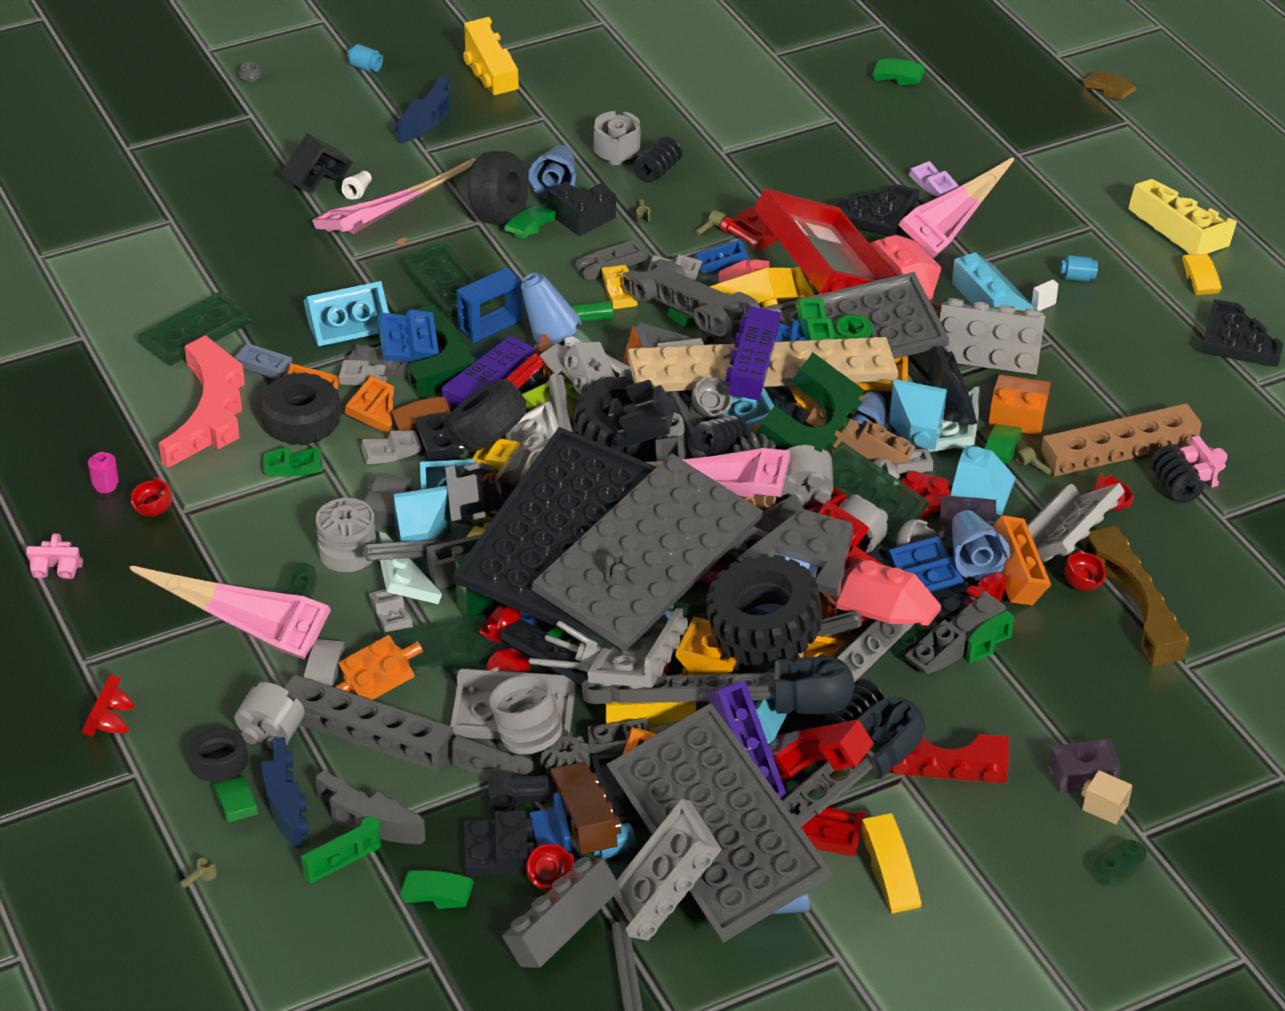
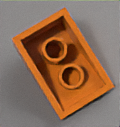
(1019, 403)

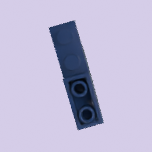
(425, 113)
(284, 794)

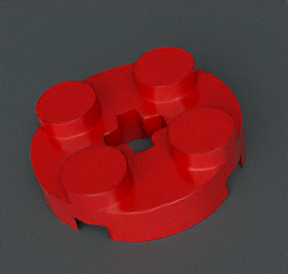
(930, 487)

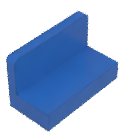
(551, 825)

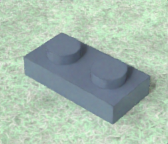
(263, 361)

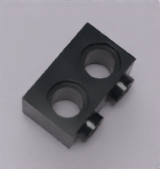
(436, 438)

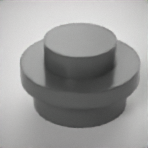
(250, 71)

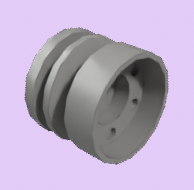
(342, 533)
(526, 714)

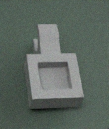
(358, 372)

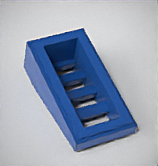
(727, 255)

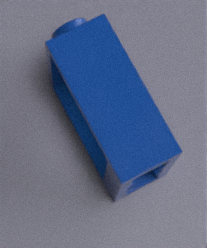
(474, 294)

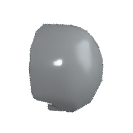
(711, 397)
(914, 531)

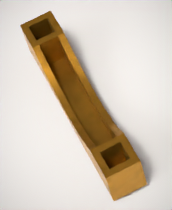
(1162, 637)

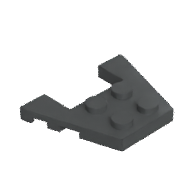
(812, 540)

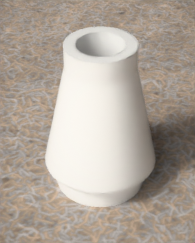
(355, 185)

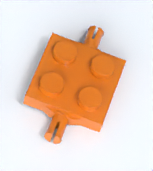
(377, 668)

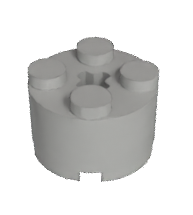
(617, 137)
(809, 475)
(870, 515)
(268, 714)

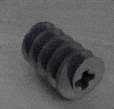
(658, 159)
(719, 434)
(1177, 474)
(864, 697)

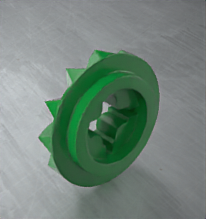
(857, 323)

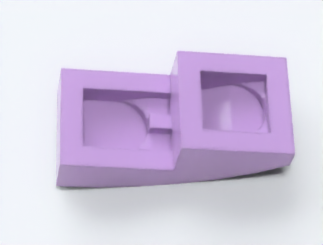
(931, 180)

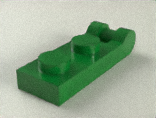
(342, 850)

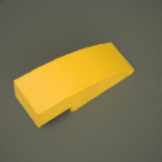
(890, 863)

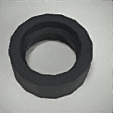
(217, 740)

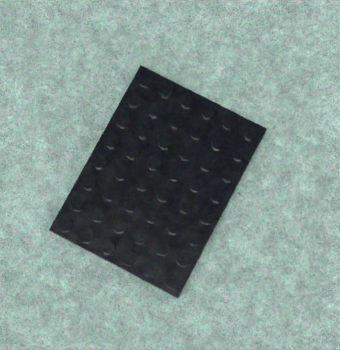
(546, 513)

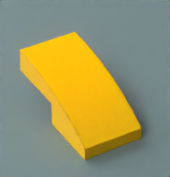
(1202, 274)
(613, 282)
(496, 453)

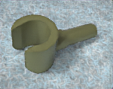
(643, 211)
(714, 219)
(1028, 456)
(202, 872)

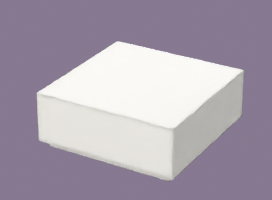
(1045, 295)

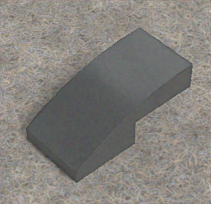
(512, 468)

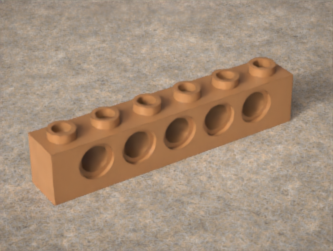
(1119, 439)

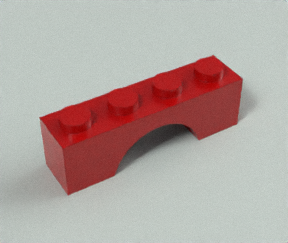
(839, 743)
(982, 760)

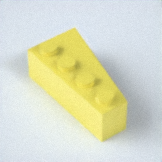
(1181, 218)

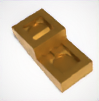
(1112, 84)

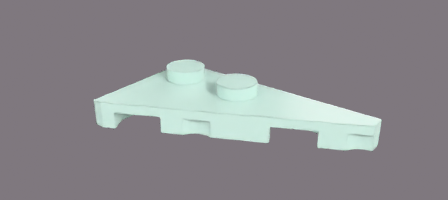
(959, 434)
(405, 578)

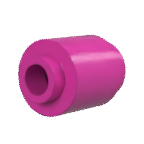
(103, 472)

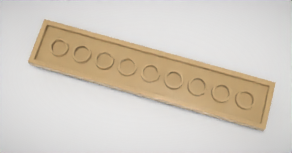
(684, 366)

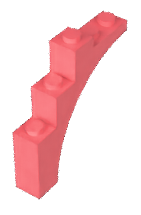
(214, 418)

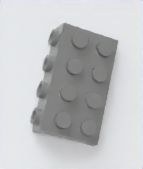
(993, 335)
(1070, 518)
(644, 659)
(472, 709)
(665, 870)

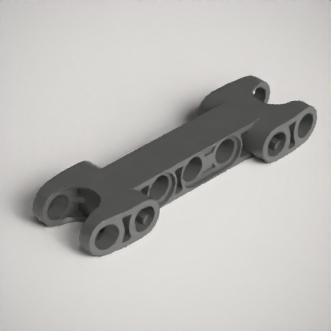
(670, 285)

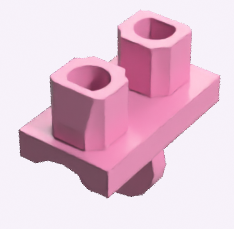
(1205, 460)
(54, 554)

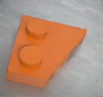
(373, 404)

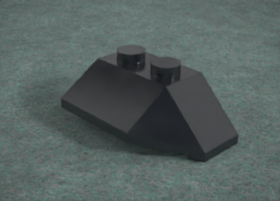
(946, 374)

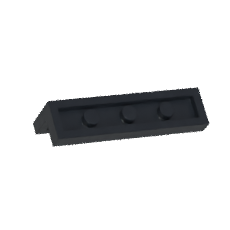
(532, 643)

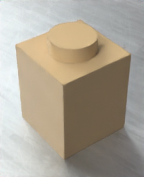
(1106, 797)

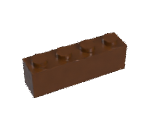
(586, 808)

